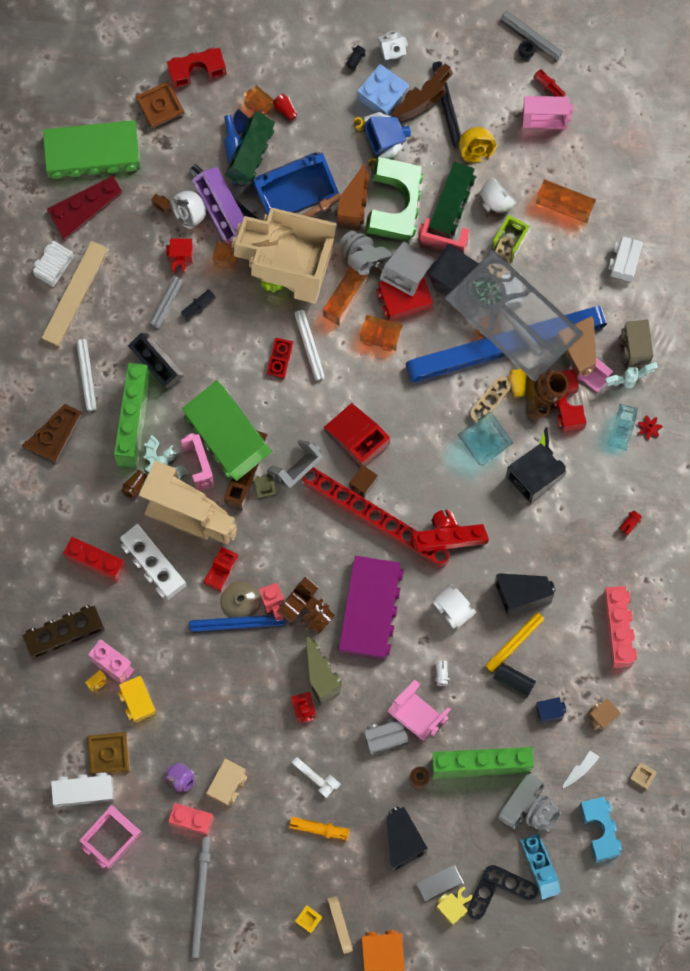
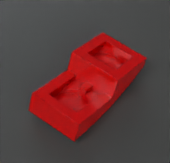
(221, 569)

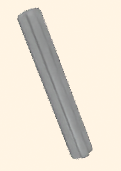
(531, 35)

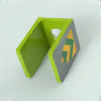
(523, 229)

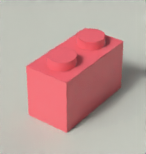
(191, 819)

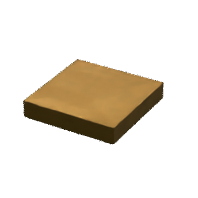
(108, 753)

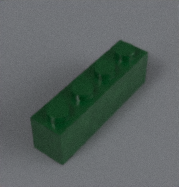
(250, 148)
(451, 200)

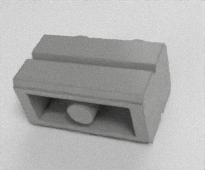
(385, 736)

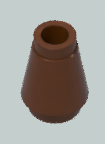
(133, 485)

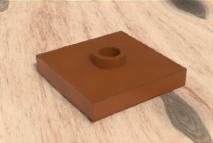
(159, 105)

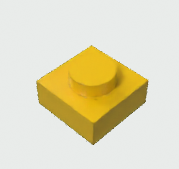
(96, 681)
(308, 919)

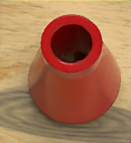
(284, 106)

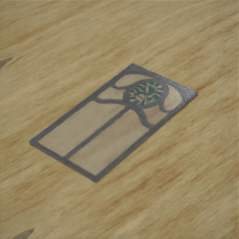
(514, 315)

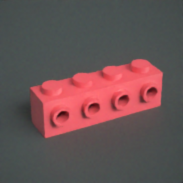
(619, 626)

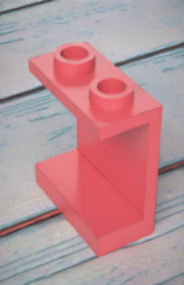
(438, 243)

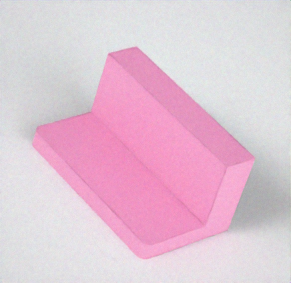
(596, 379)

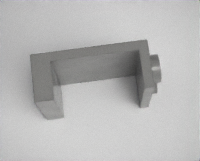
(407, 268)
(298, 470)

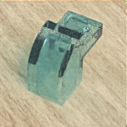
(623, 427)

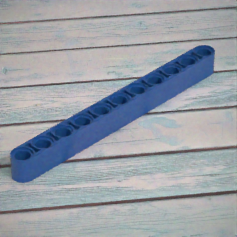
(479, 351)

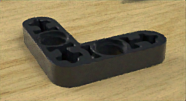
(493, 884)

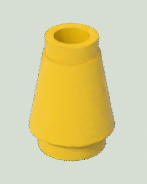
(518, 382)

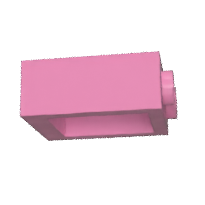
(546, 112)
(124, 822)

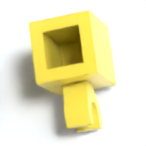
(452, 907)

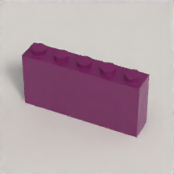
(370, 608)

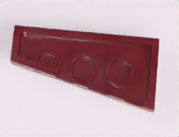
(78, 209)

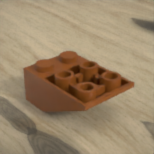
(353, 201)

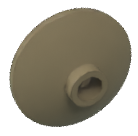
(241, 609)

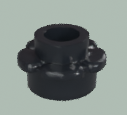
(527, 45)

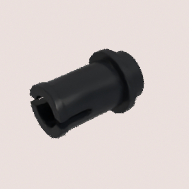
(355, 58)

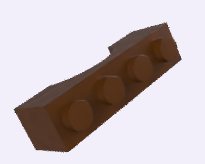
(238, 490)

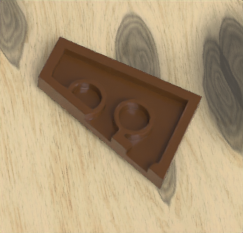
(54, 435)

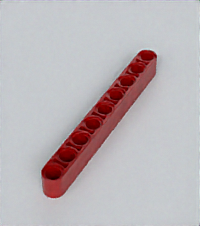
(369, 509)

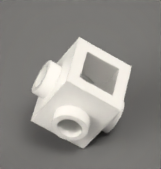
(392, 45)

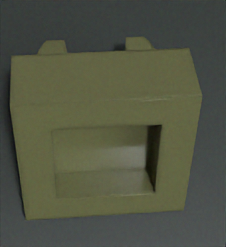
(265, 486)

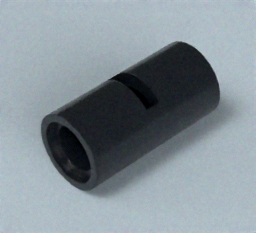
(514, 679)

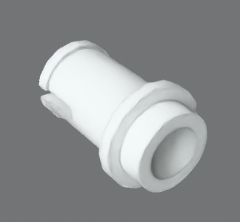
(441, 673)

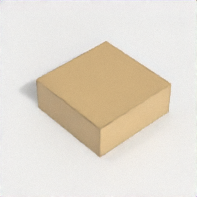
(643, 776)

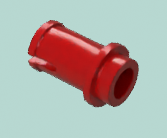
(631, 522)

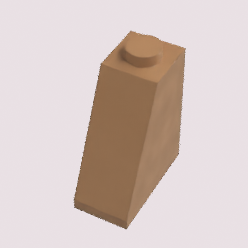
(583, 352)

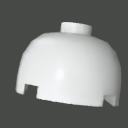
(496, 197)
(189, 207)

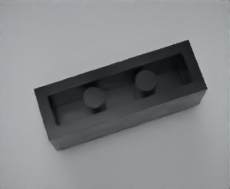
(157, 361)

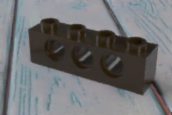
(38, 649)

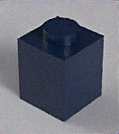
(550, 710)

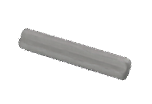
(166, 302)

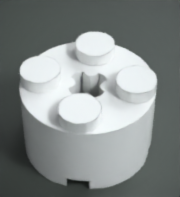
(454, 606)

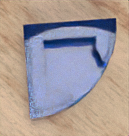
(239, 121)

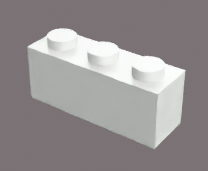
(82, 790)

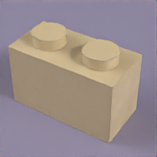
(227, 782)

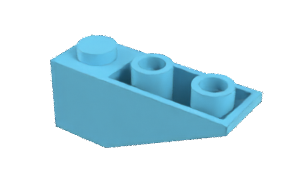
(540, 866)

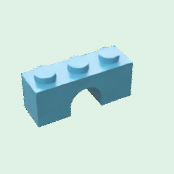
(598, 811)

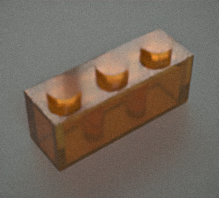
(565, 201)
(344, 296)

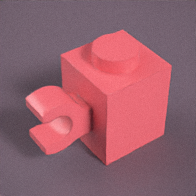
(272, 599)

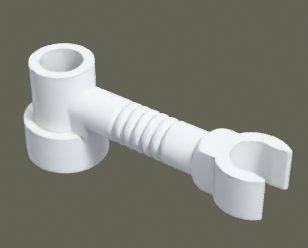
(326, 785)

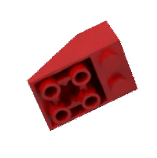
(358, 434)

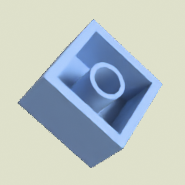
(382, 91)

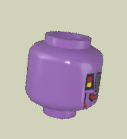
(179, 777)

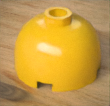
(476, 144)

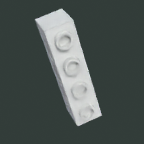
(136, 537)

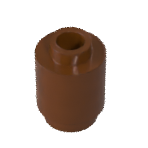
(416, 783)

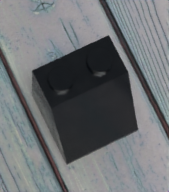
(450, 269)
(535, 472)
(523, 592)
(403, 839)

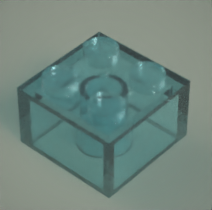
(485, 438)

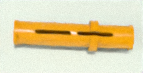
(327, 830)

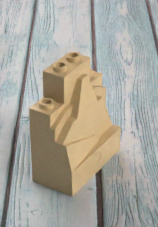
(287, 250)
(185, 506)

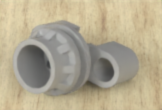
(361, 254)
(526, 801)

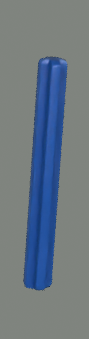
(234, 623)

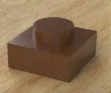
(162, 204)

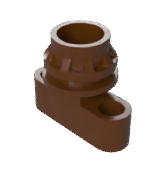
(545, 391)
(307, 607)

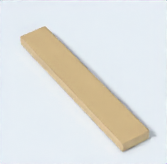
(75, 294)

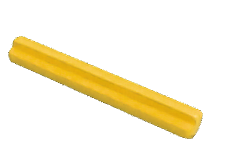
(514, 642)

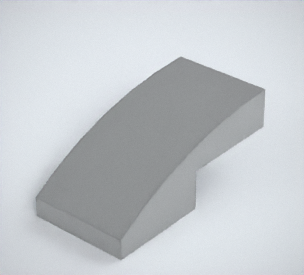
(440, 883)

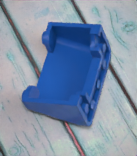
(296, 184)

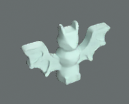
(630, 376)
(167, 456)

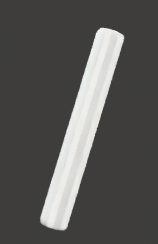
(309, 345)
(86, 375)

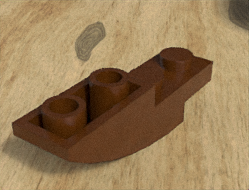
(418, 100)

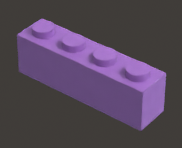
(219, 202)

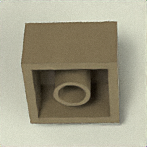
(637, 343)

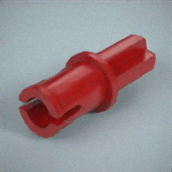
(549, 84)

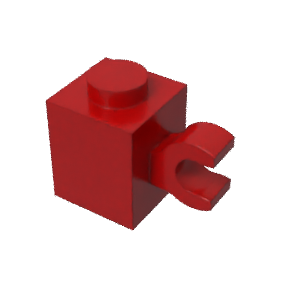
(180, 252)
(303, 707)

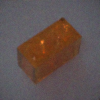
(381, 333)

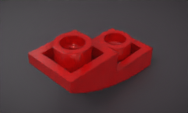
(280, 357)

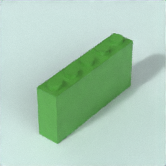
(91, 149)
(132, 415)
(226, 431)
(482, 762)

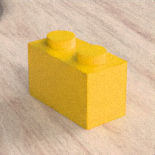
(137, 699)

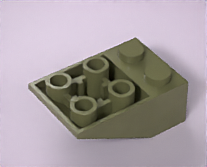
(322, 681)

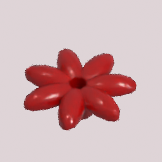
(650, 430)

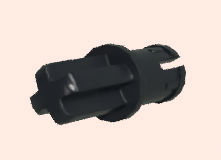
(198, 304)

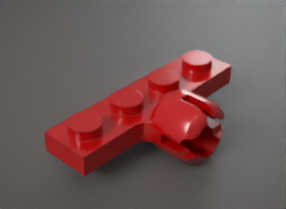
(448, 534)

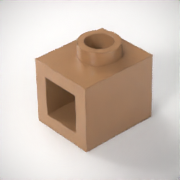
(603, 714)

